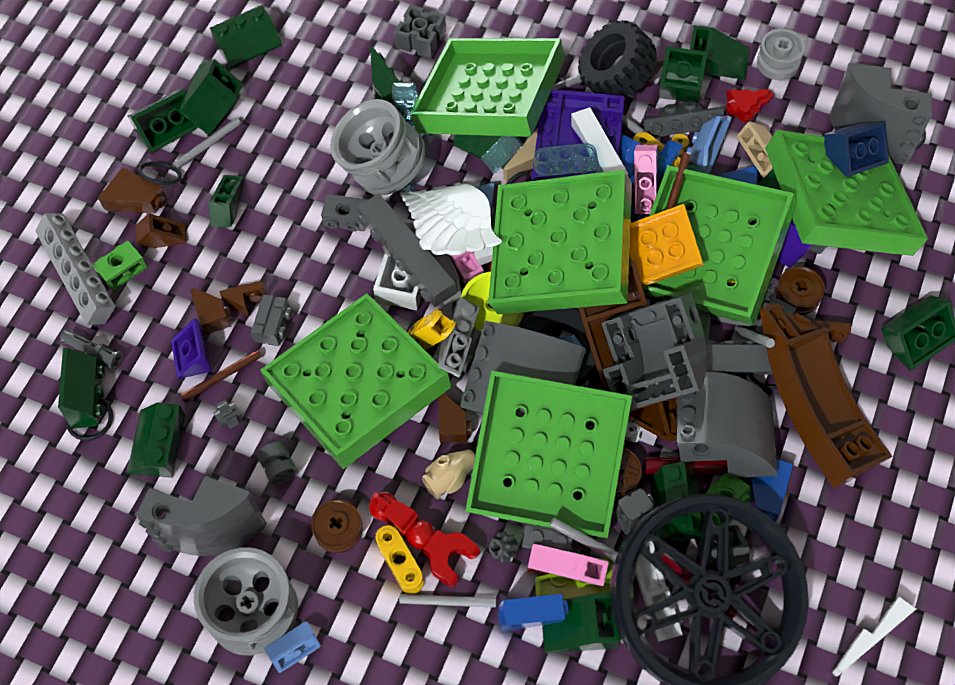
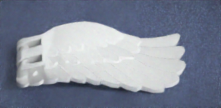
(451, 219)

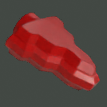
(746, 103)

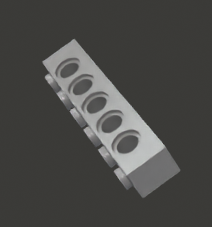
(75, 269)

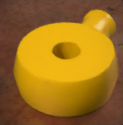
(683, 139)

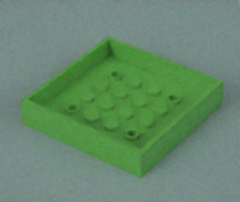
(488, 86)
(844, 211)
(727, 242)
(561, 243)
(355, 380)
(549, 453)

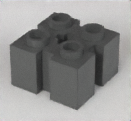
(420, 31)

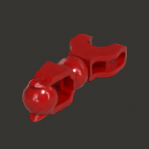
(422, 535)

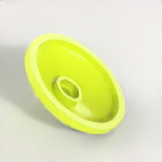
(478, 293)

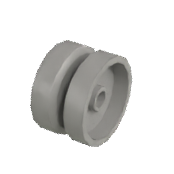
(780, 54)

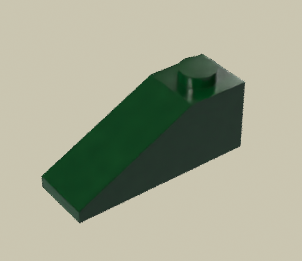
(225, 201)

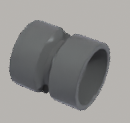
(276, 463)

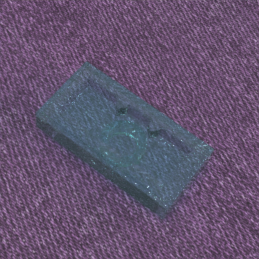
(501, 152)

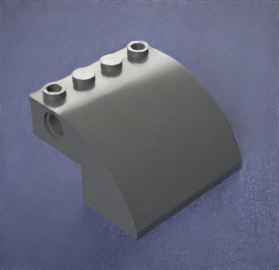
(868, 96)
(657, 351)
(522, 354)
(730, 423)
(214, 522)

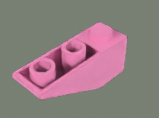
(645, 177)
(568, 564)

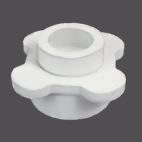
(634, 435)

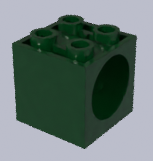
(682, 74)

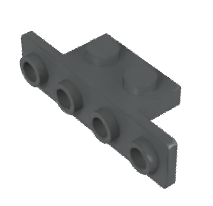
(680, 119)

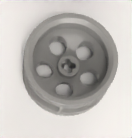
(386, 164)
(211, 598)

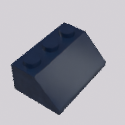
(857, 147)

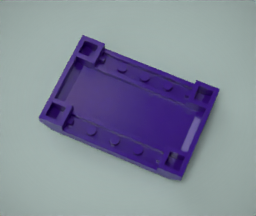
(556, 127)

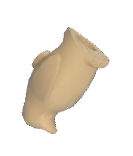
(448, 472)

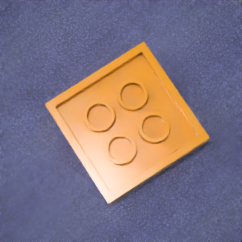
(664, 245)

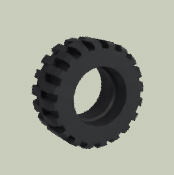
(605, 48)

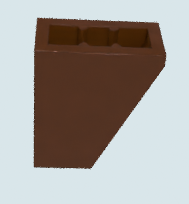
(132, 194)

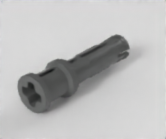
(101, 351)

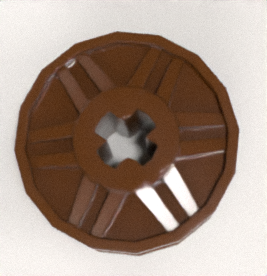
(809, 285)
(630, 474)
(338, 513)

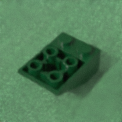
(724, 56)
(382, 77)
(210, 95)
(585, 627)

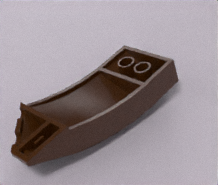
(819, 397)
(658, 417)

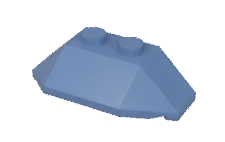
(709, 143)

